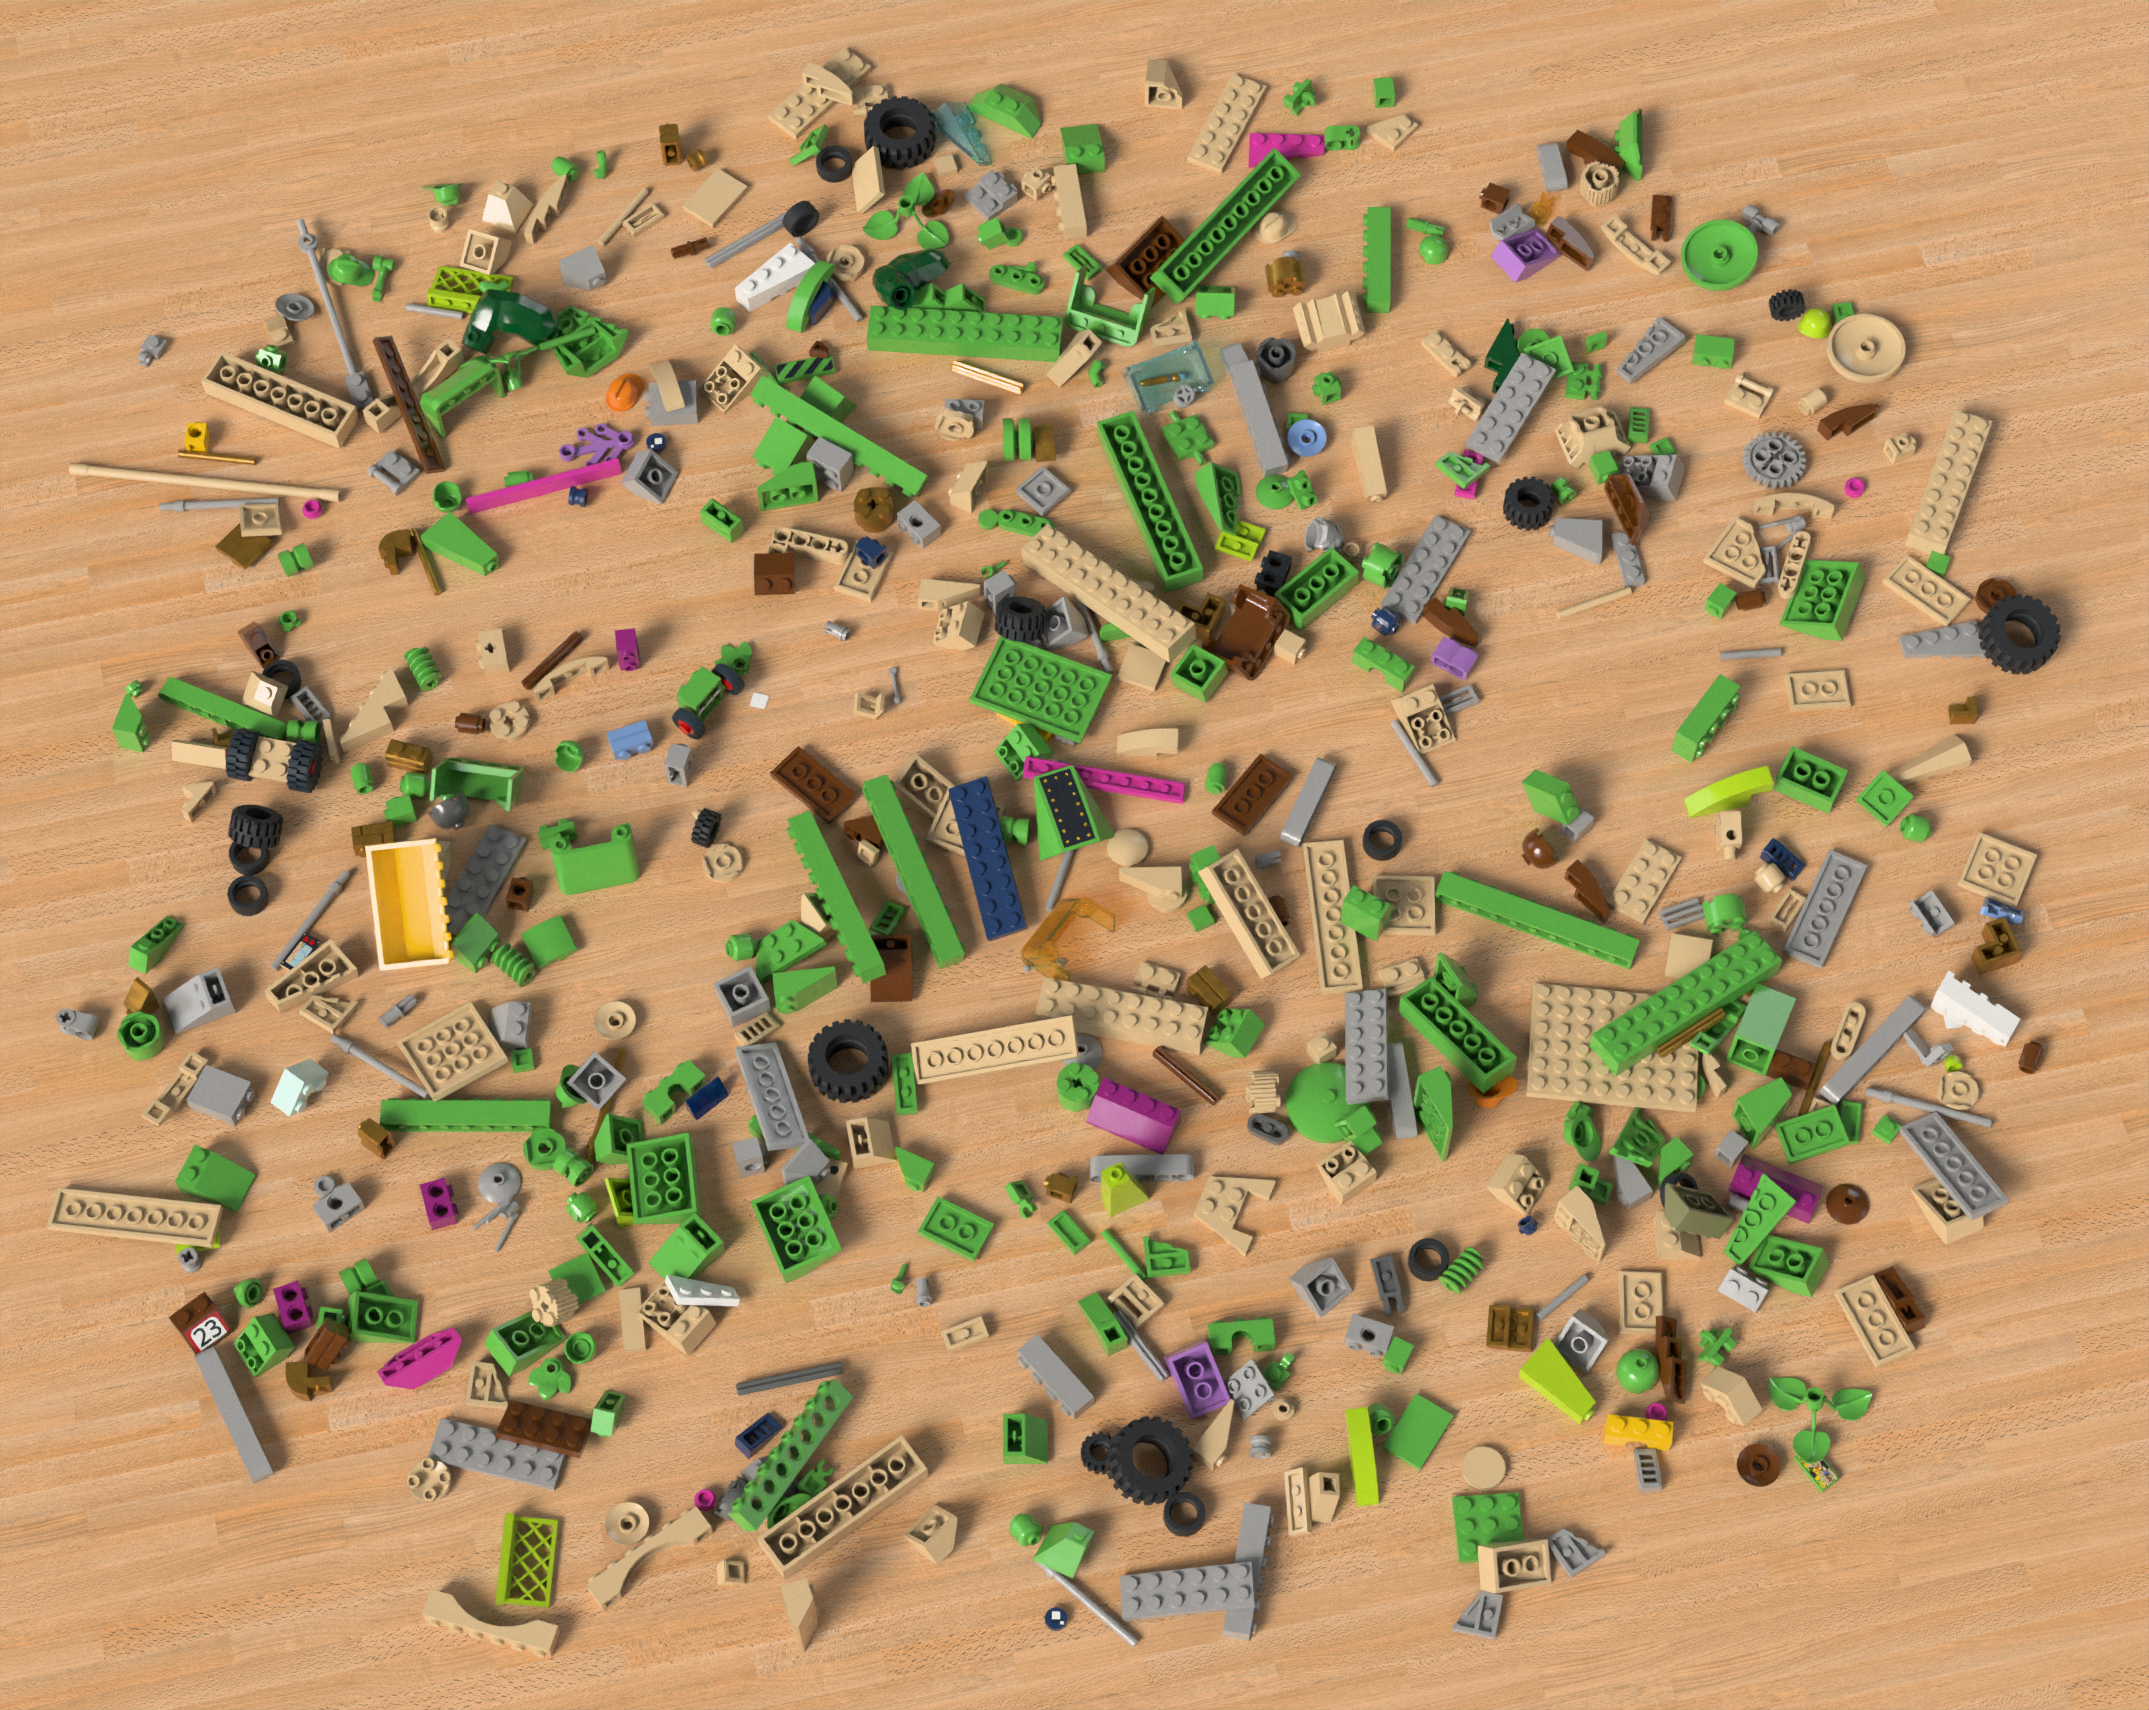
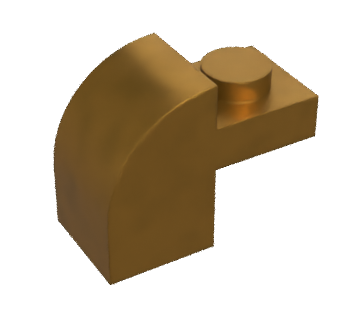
(1044, 443)
(393, 546)
(302, 1384)

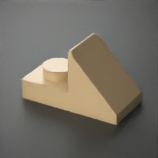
(279, 332)
(199, 796)

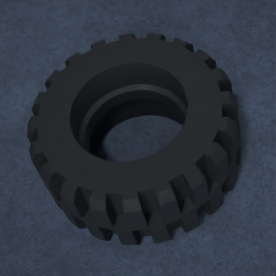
(897, 113)
(2036, 618)
(841, 1037)
(1172, 1446)

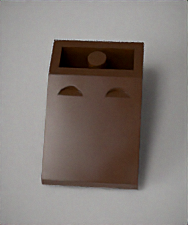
(897, 960)

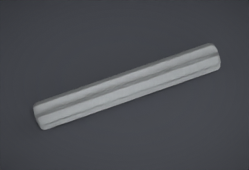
(1141, 1347)

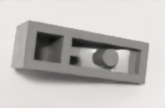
(1630, 1183)

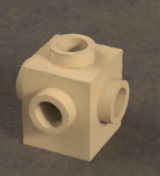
(1036, 183)

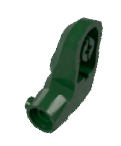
(907, 273)
(511, 315)

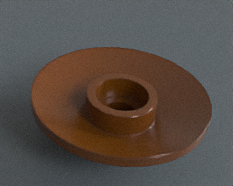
(940, 203)
(1843, 1212)
(1764, 1457)

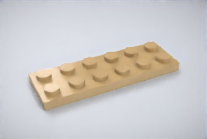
(804, 104)
(1226, 123)

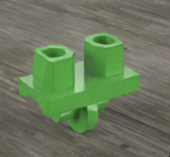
(1302, 97)
(1302, 491)
(564, 829)
(1721, 1339)

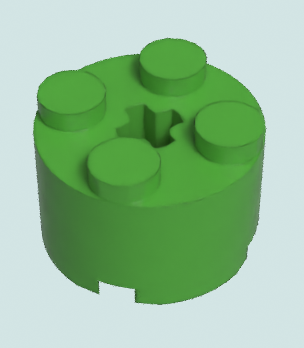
(1382, 565)
(1725, 913)
(141, 1036)
(1077, 1087)

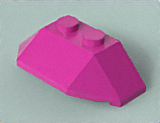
(422, 1360)

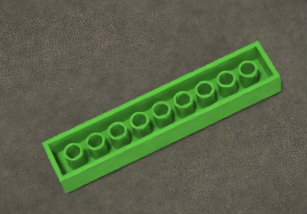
(1225, 226)
(965, 333)
(1149, 501)
(1685, 1002)

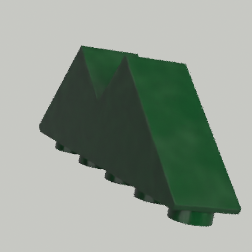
(1502, 355)

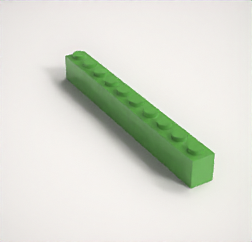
(820, 424)
(913, 871)
(836, 897)
(1537, 919)

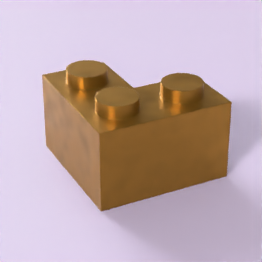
(1206, 617)
(2000, 947)

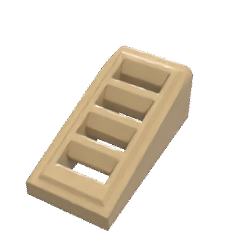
(746, 1029)

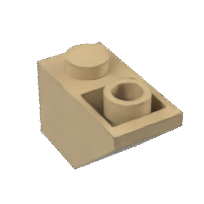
(1323, 1495)

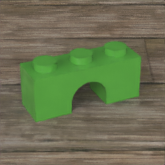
(1396, 670)
(684, 1078)
(1258, 1331)

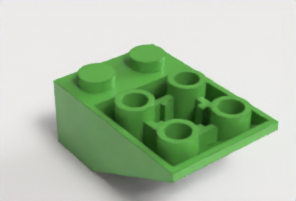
(688, 1250)

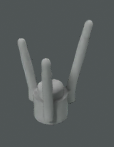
(1793, 524)
(505, 1209)

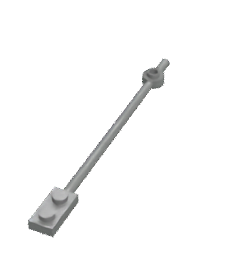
(355, 381)

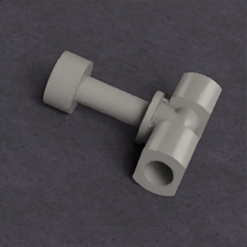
(1759, 223)

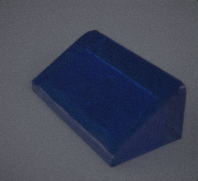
(706, 1098)

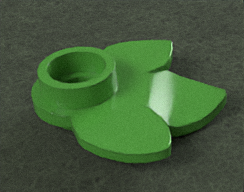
(734, 657)
(550, 1382)

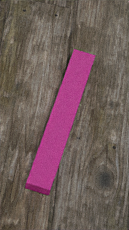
(543, 486)
(1112, 780)

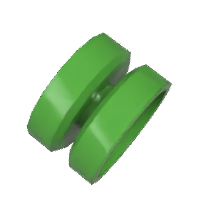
(1017, 439)

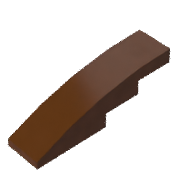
(1672, 1368)

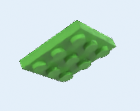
(1485, 1521)

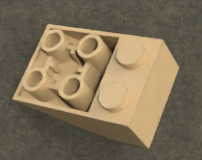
(733, 379)
(1423, 719)
(1578, 1217)
(679, 1324)

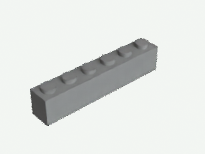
(1258, 418)
(1250, 1548)

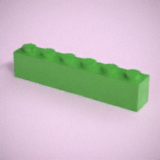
(1378, 259)

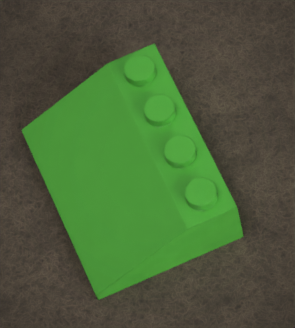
(1824, 599)
(1434, 1108)
(664, 1180)
(796, 1228)

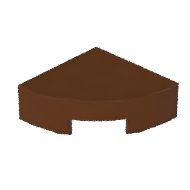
(819, 350)

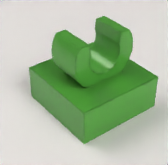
(1578, 1108)

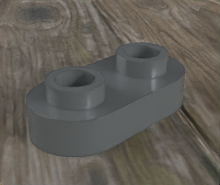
(1268, 1129)

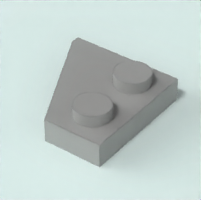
(1481, 1616)

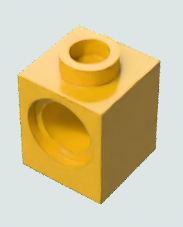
(197, 443)

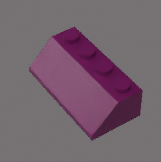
(1134, 1116)
(1800, 1189)

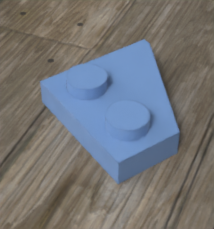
(1999, 910)

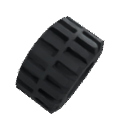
(1528, 516)
(1020, 619)
(255, 826)

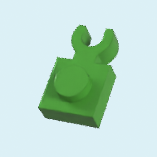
(812, 1482)

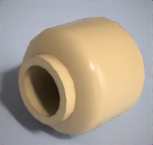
(1769, 878)

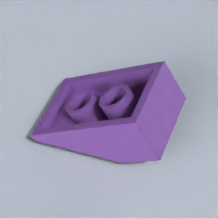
(1524, 254)
(1197, 1378)

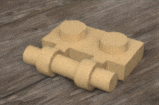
(867, 97)
(1156, 978)

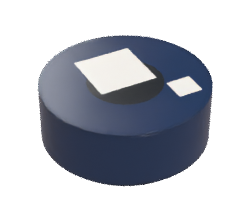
(656, 442)
(1055, 1619)

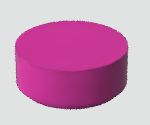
(1854, 487)

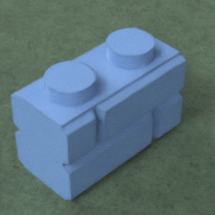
(630, 740)

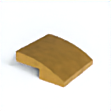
(242, 550)
(1510, 1328)

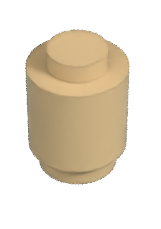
(1812, 401)

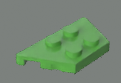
(784, 949)
(1638, 1140)

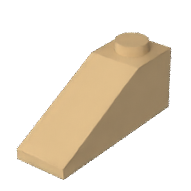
(1158, 881)
(1212, 1446)

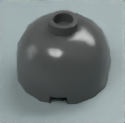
(451, 812)
(731, 1493)

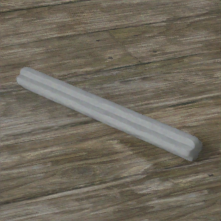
(745, 242)

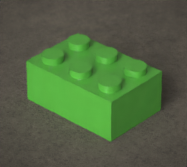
(1810, 780)

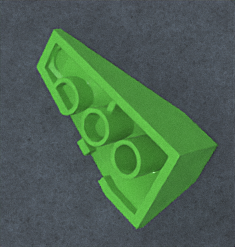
(1220, 491)

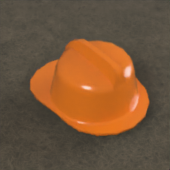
(624, 392)
(1494, 1095)

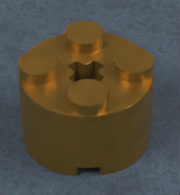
(1285, 277)
(873, 509)

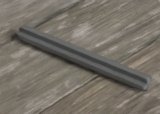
(789, 1378)

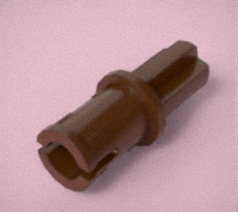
(690, 248)

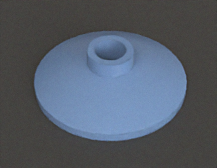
(1306, 429)

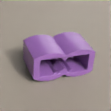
(1454, 658)

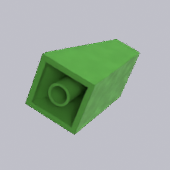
(1760, 1029)

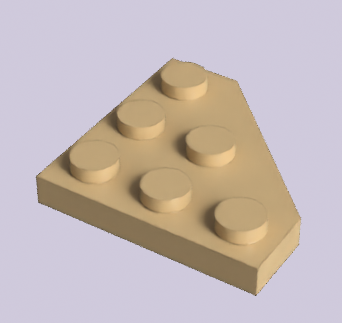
(1737, 554)

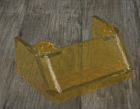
(1040, 948)

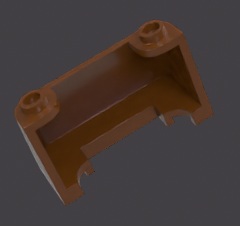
(1249, 632)

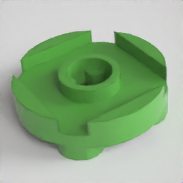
(538, 1138)

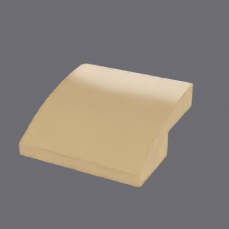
(1686, 954)

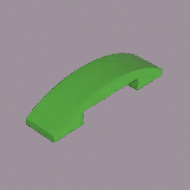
(805, 294)
(1712, 1038)

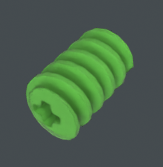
(423, 668)
(513, 964)
(1461, 1270)

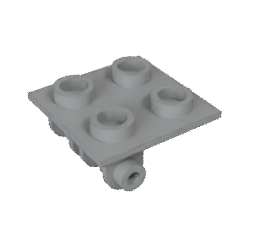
(1249, 1389)

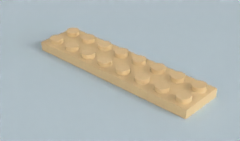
(1334, 942)
(995, 1050)
(135, 1217)

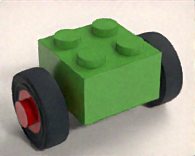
(702, 696)

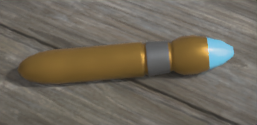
(1176, 377)

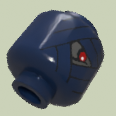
(1385, 621)

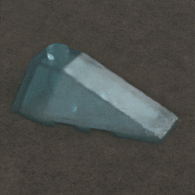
(957, 124)

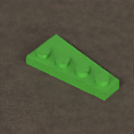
(1761, 1216)

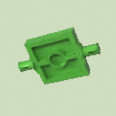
(1187, 437)

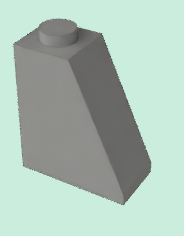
(1578, 537)

